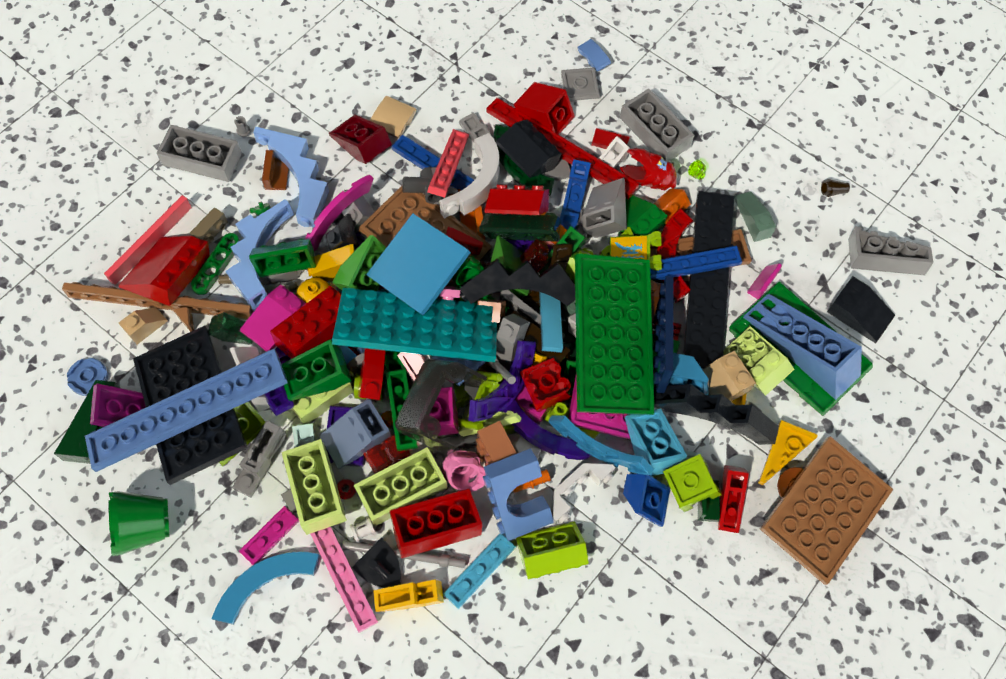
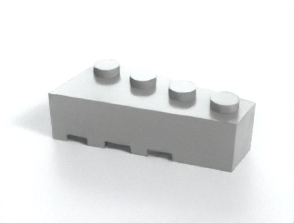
(886, 254)

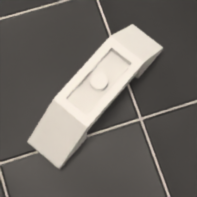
(597, 472)

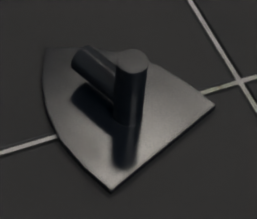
(379, 565)

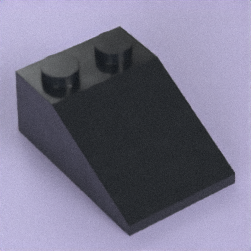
(862, 310)

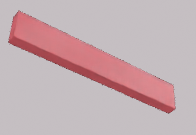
(448, 163)
(147, 240)

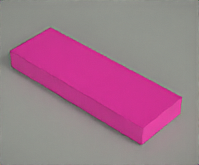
(269, 535)

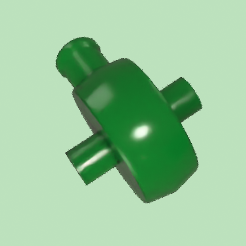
(261, 208)

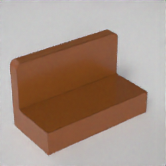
(274, 172)

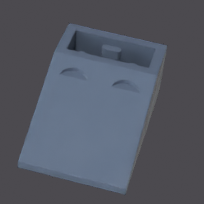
(355, 434)

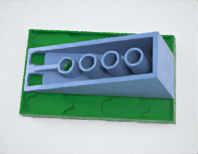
(822, 358)

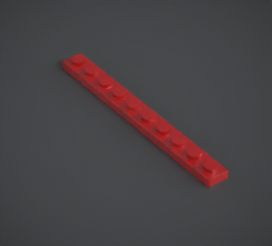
(598, 170)

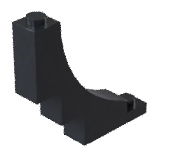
(496, 278)
(718, 409)

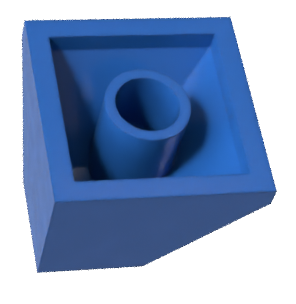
(647, 497)

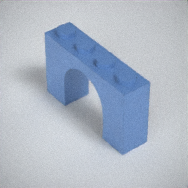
(502, 479)

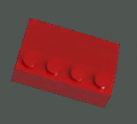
(167, 268)

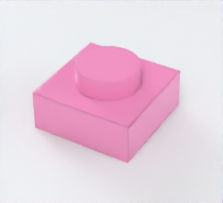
(450, 293)

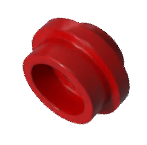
(350, 493)

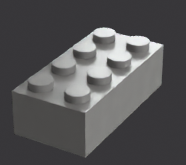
(656, 125)
(199, 153)

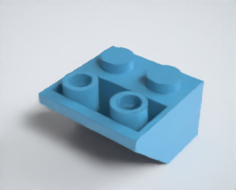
(688, 371)

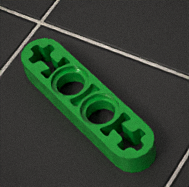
(212, 262)

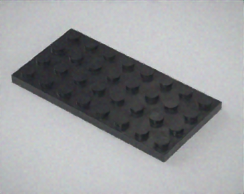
(176, 368)

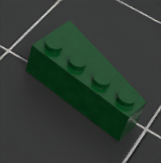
(73, 444)

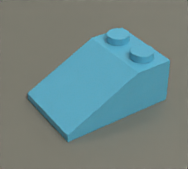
(655, 441)

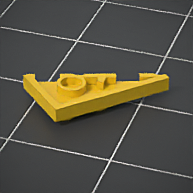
(788, 445)

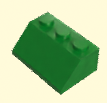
(283, 257)

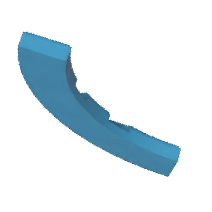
(634, 463)
(259, 575)

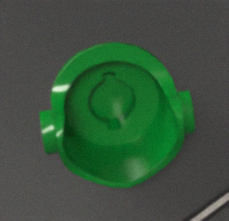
(467, 270)

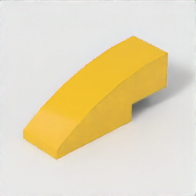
(408, 596)

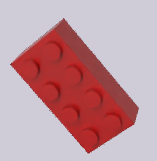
(308, 325)

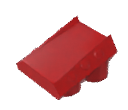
(546, 384)

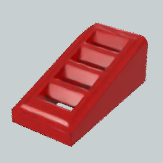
(465, 240)

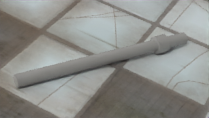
(443, 560)

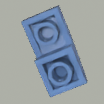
(594, 54)

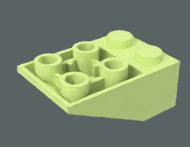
(761, 360)

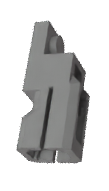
(258, 458)

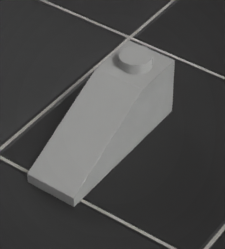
(511, 330)

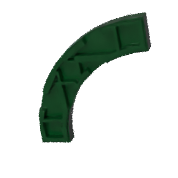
(515, 171)

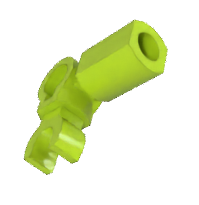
(558, 409)

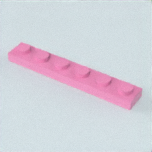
(344, 579)

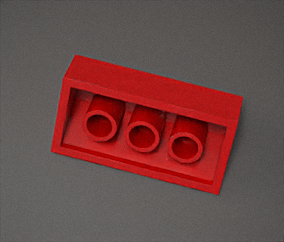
(435, 523)

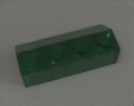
(521, 227)

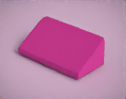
(764, 280)

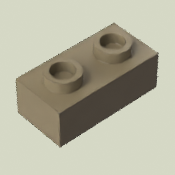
(210, 225)

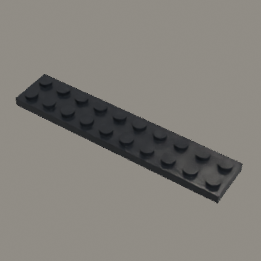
(709, 289)

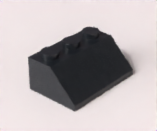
(529, 149)

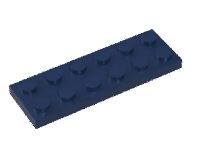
(664, 331)

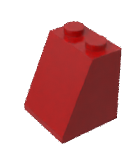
(546, 106)

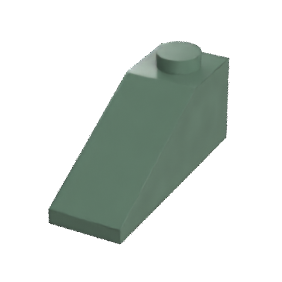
(755, 216)

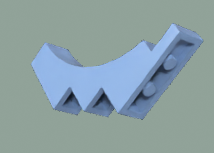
(292, 153)

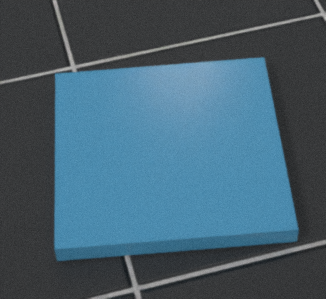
(418, 264)

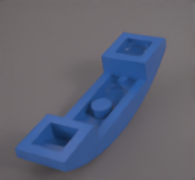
(575, 194)

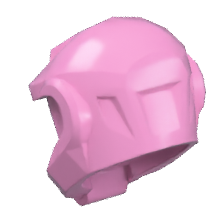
(461, 467)

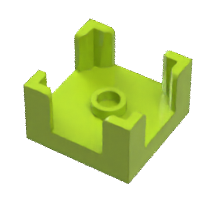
(691, 482)

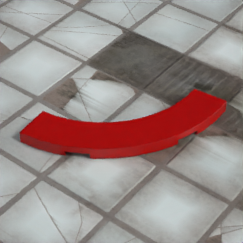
(669, 238)

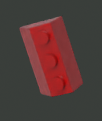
(518, 200)

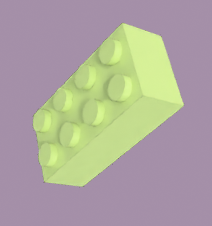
(401, 485)
(313, 487)

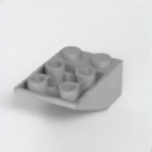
(605, 209)

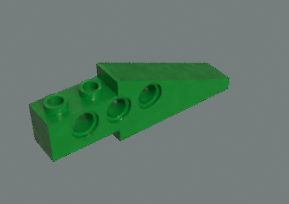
(398, 391)

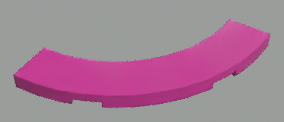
(336, 206)

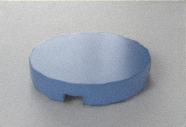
(84, 373)

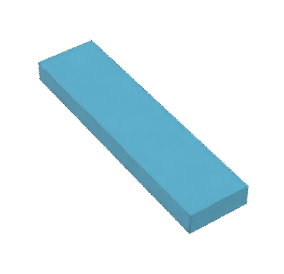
(550, 323)
(479, 571)

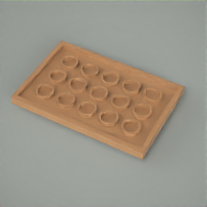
(394, 213)
(826, 510)

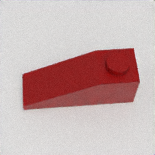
(371, 374)
(732, 498)

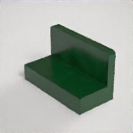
(709, 508)

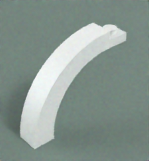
(479, 189)

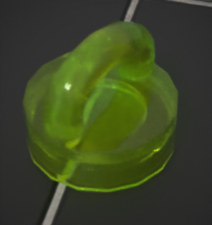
(697, 170)

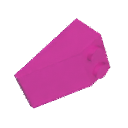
(271, 312)

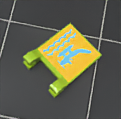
(637, 248)

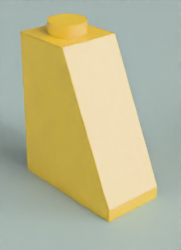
(329, 263)

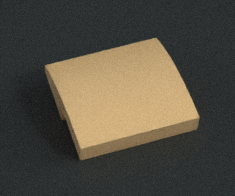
(393, 116)

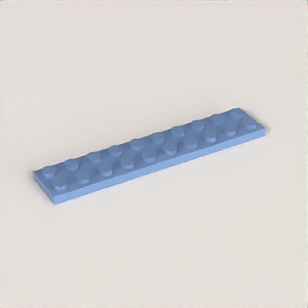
(184, 410)

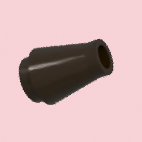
(833, 187)

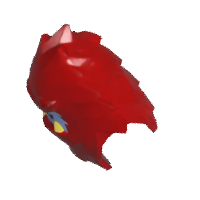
(655, 171)

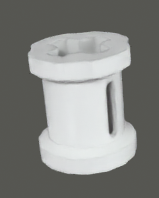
(362, 529)

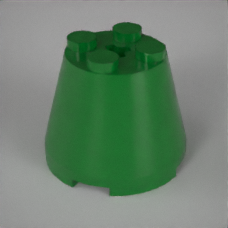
(136, 521)

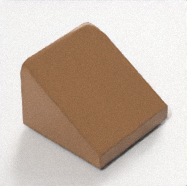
(185, 317)

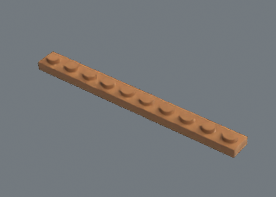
(117, 296)

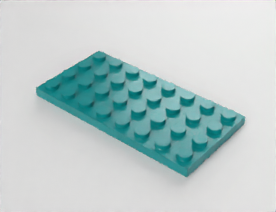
(389, 324)

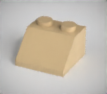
(729, 377)

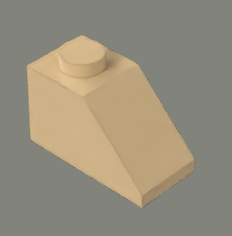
(142, 323)

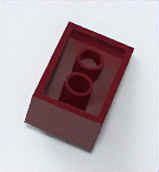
(361, 138)

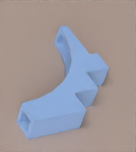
(255, 234)

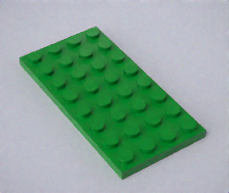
(613, 335)

